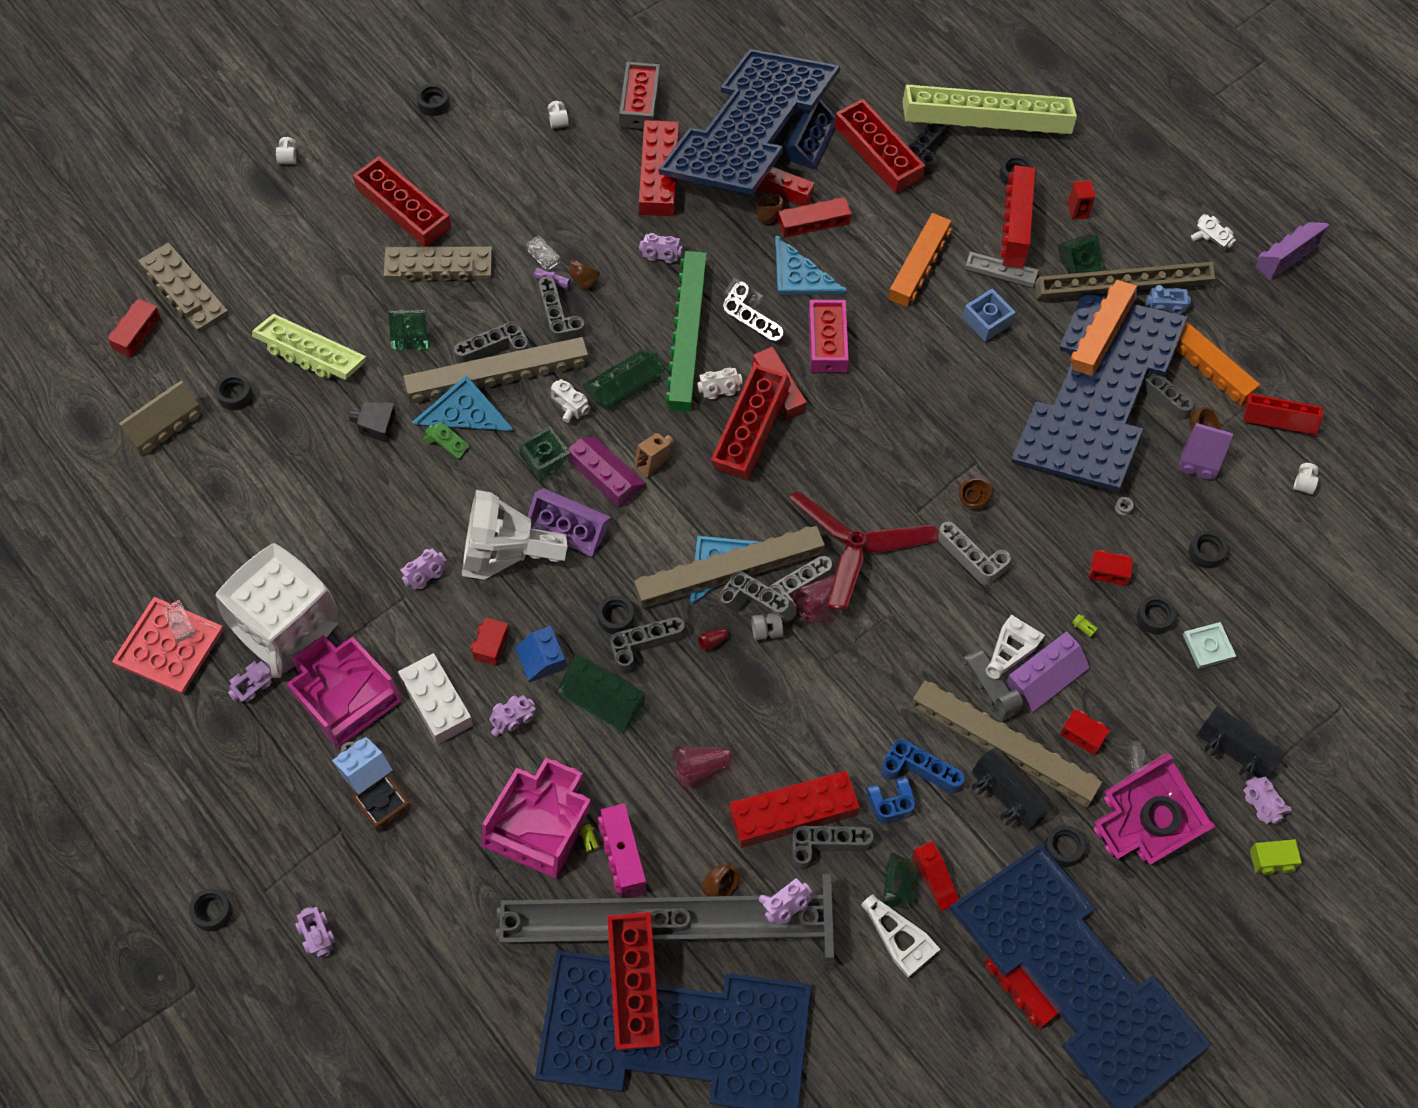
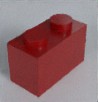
(1081, 200)
(1110, 568)
(490, 641)
(1084, 731)

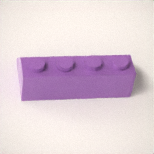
(1291, 249)
(561, 515)
(1048, 672)

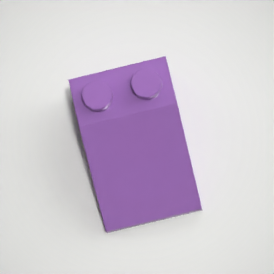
(1204, 451)

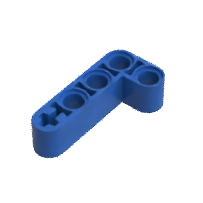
(923, 770)

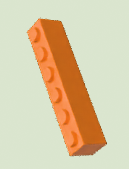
(919, 260)
(1104, 327)
(1216, 365)

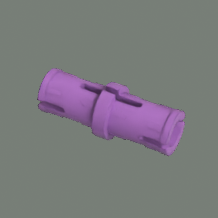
(563, 282)

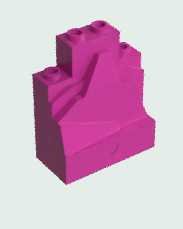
(342, 688)
(537, 817)
(1123, 825)

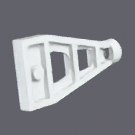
(1020, 632)
(917, 954)

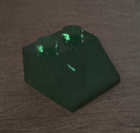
(1081, 254)
(408, 329)
(544, 453)
(898, 882)

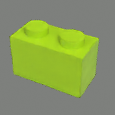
(1275, 856)

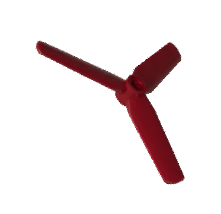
(858, 543)

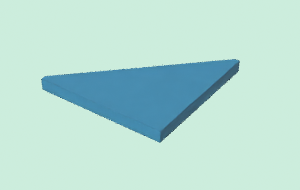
(801, 275)
(464, 408)
(710, 546)

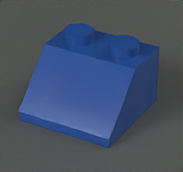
(540, 654)

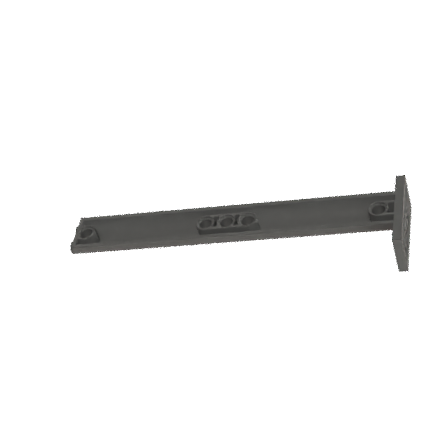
(706, 919)

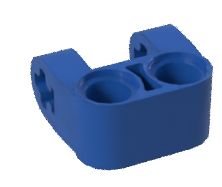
(892, 804)

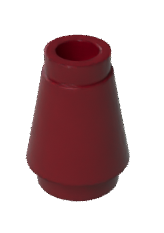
(711, 639)

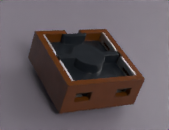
(382, 803)

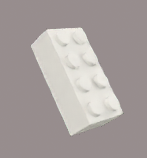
(435, 699)

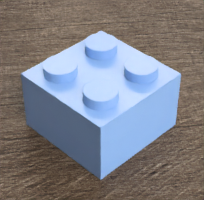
(362, 765)

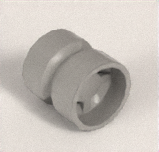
(760, 628)

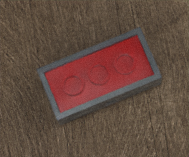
(639, 94)

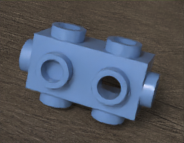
(1169, 300)

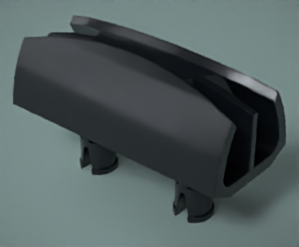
(1241, 743)
(1011, 788)

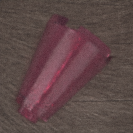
(814, 599)
(698, 762)

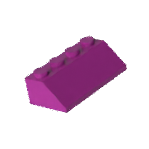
(605, 470)

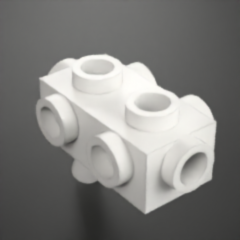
(1210, 229)
(719, 382)
(572, 402)

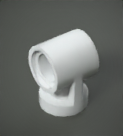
(557, 115)
(286, 151)
(1306, 479)

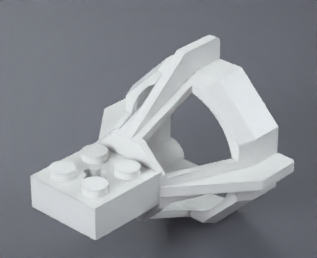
(513, 540)

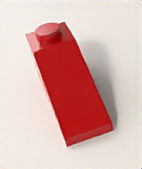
(935, 875)

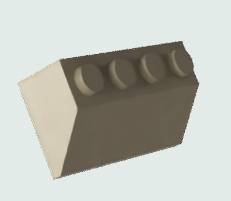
(160, 418)

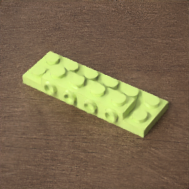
(307, 348)

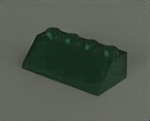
(624, 378)
(601, 693)

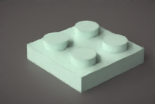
(1209, 645)

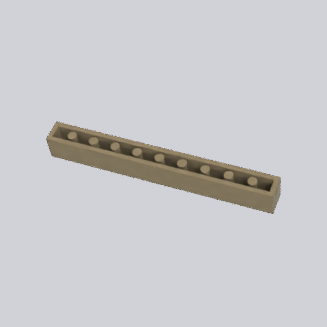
(1144, 278)
(498, 369)
(721, 567)
(988, 734)

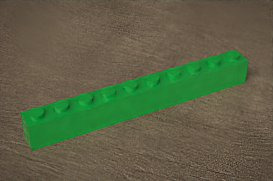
(687, 331)

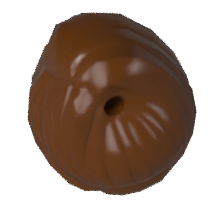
(768, 208)
(583, 275)
(1204, 416)
(975, 493)
(721, 881)

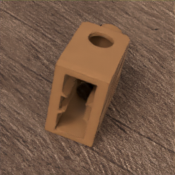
(652, 453)

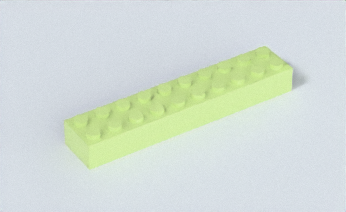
(989, 109)

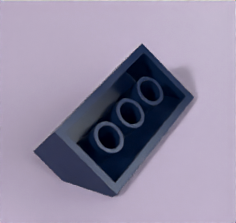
(809, 135)

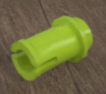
(1084, 625)
(588, 837)

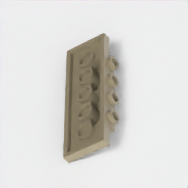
(438, 263)
(183, 287)

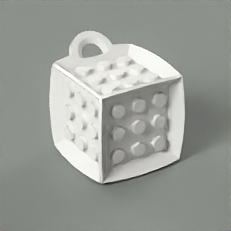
(277, 607)

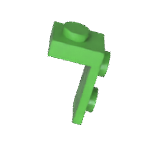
(446, 438)

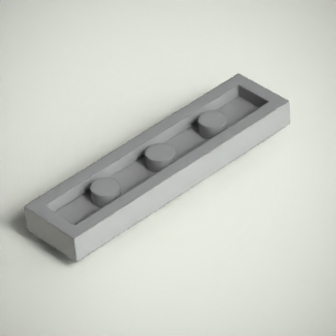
(993, 267)

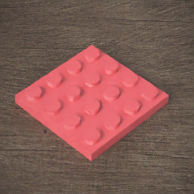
(157, 656)

